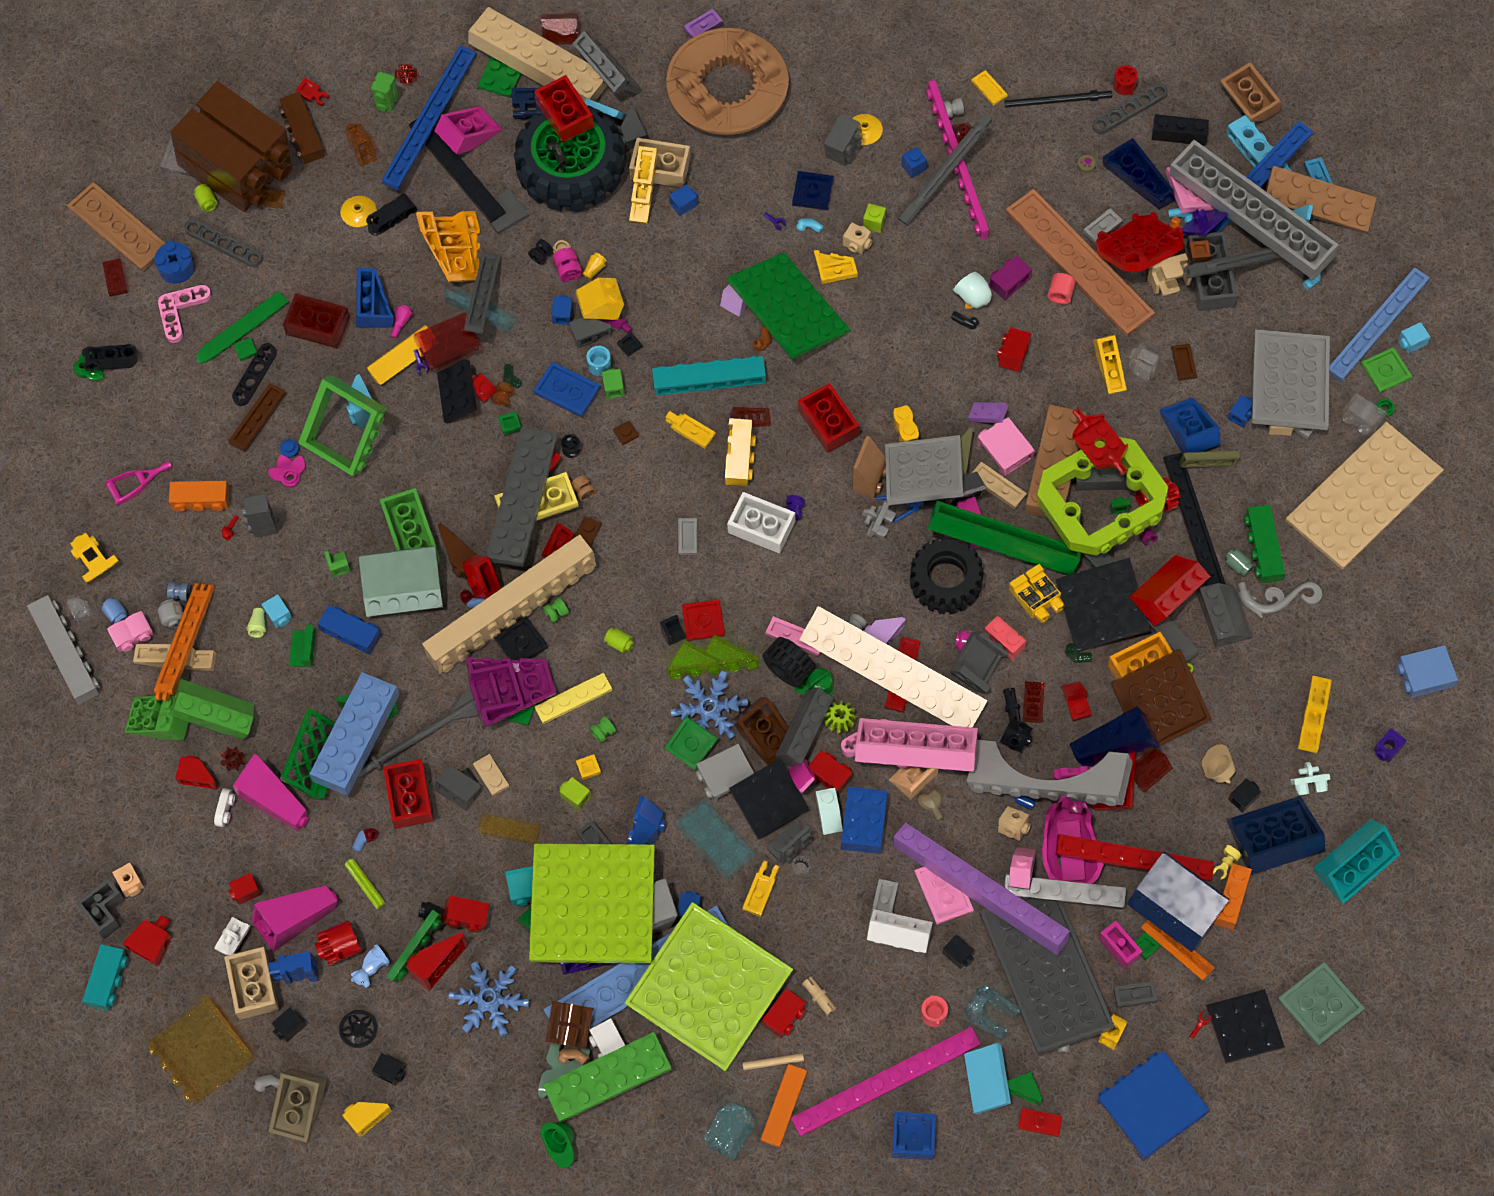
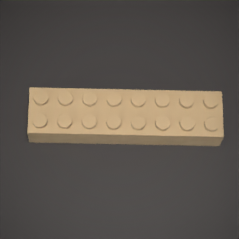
(533, 54)

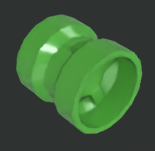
(555, 610)
(602, 729)

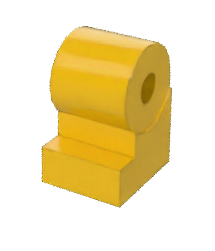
(1112, 1037)

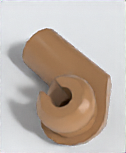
(572, 1053)

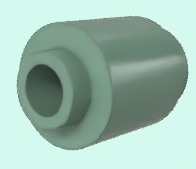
(1238, 562)

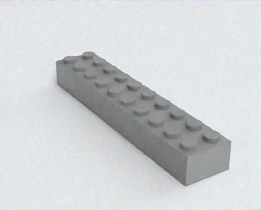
(1254, 209)

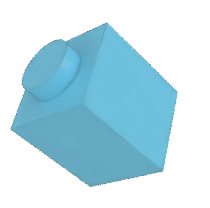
(1413, 338)
(277, 611)

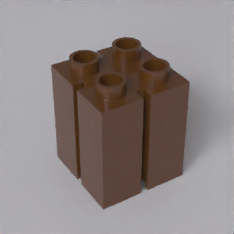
(232, 147)

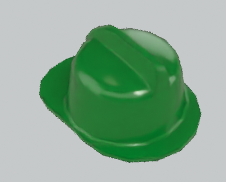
(818, 678)
(558, 1142)

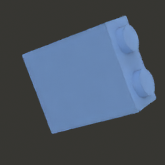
(1427, 671)

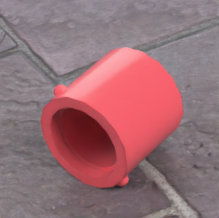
(1061, 288)
(934, 1011)

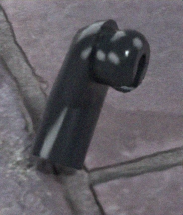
(963, 320)

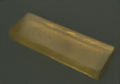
(509, 829)

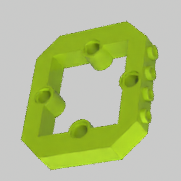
(1104, 539)

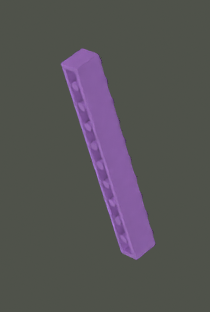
(981, 889)

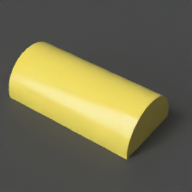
(557, 497)

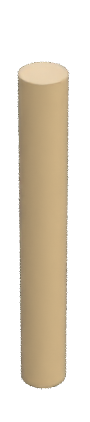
(773, 1061)

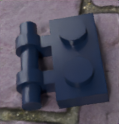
(524, 98)

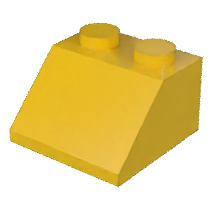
(600, 299)

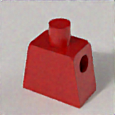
(149, 940)

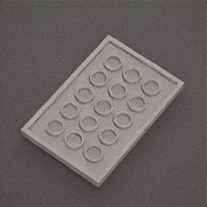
(1291, 379)

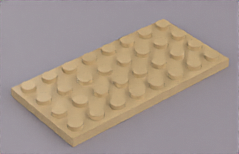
(1364, 495)

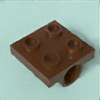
(569, 1024)

